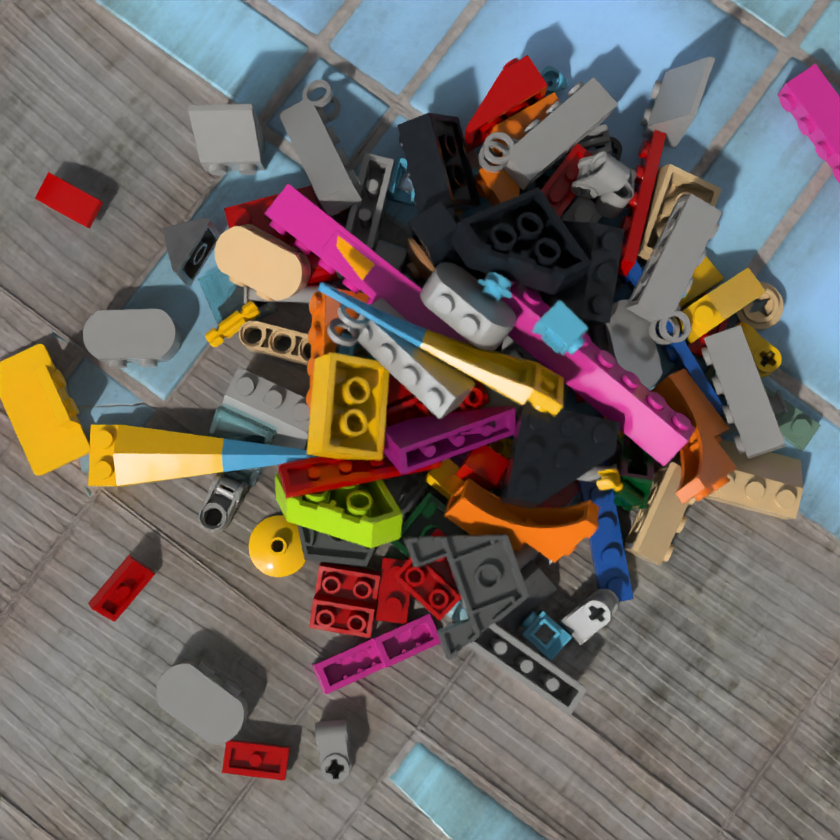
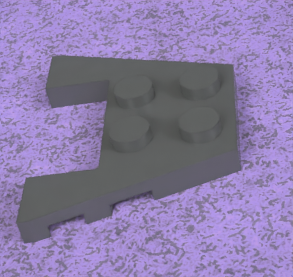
(327, 548)
(484, 576)

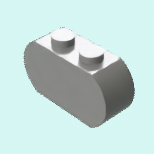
(461, 304)
(132, 337)
(629, 343)
(203, 701)

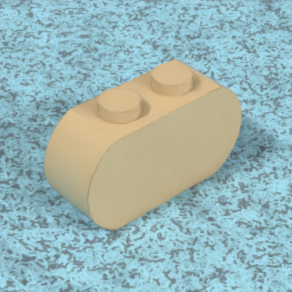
(262, 262)

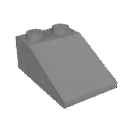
(677, 100)
(228, 138)

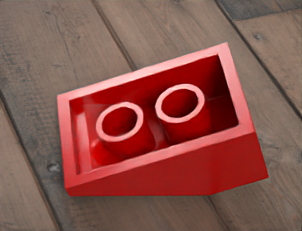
(513, 91)

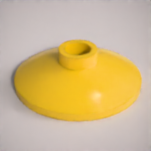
(261, 547)

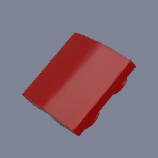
(431, 584)
(345, 599)

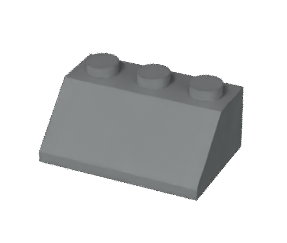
(270, 406)

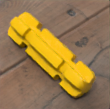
(232, 324)

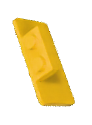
(41, 410)

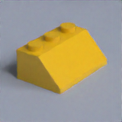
(348, 408)

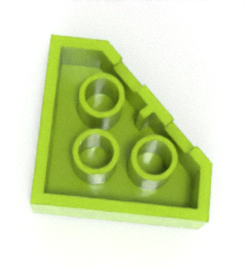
(352, 513)

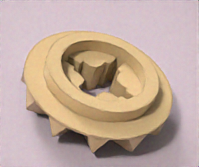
(772, 309)

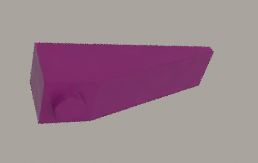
(431, 439)

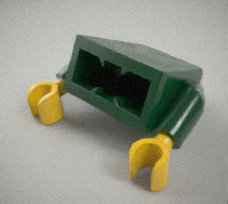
(632, 479)

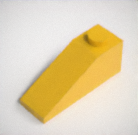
(721, 303)

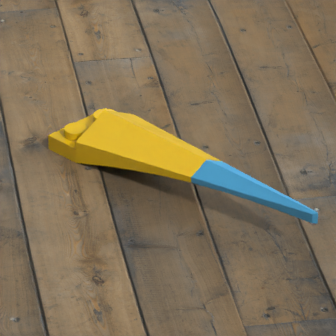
(506, 374)
(142, 455)

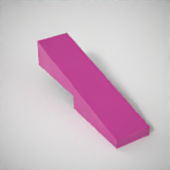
(376, 654)

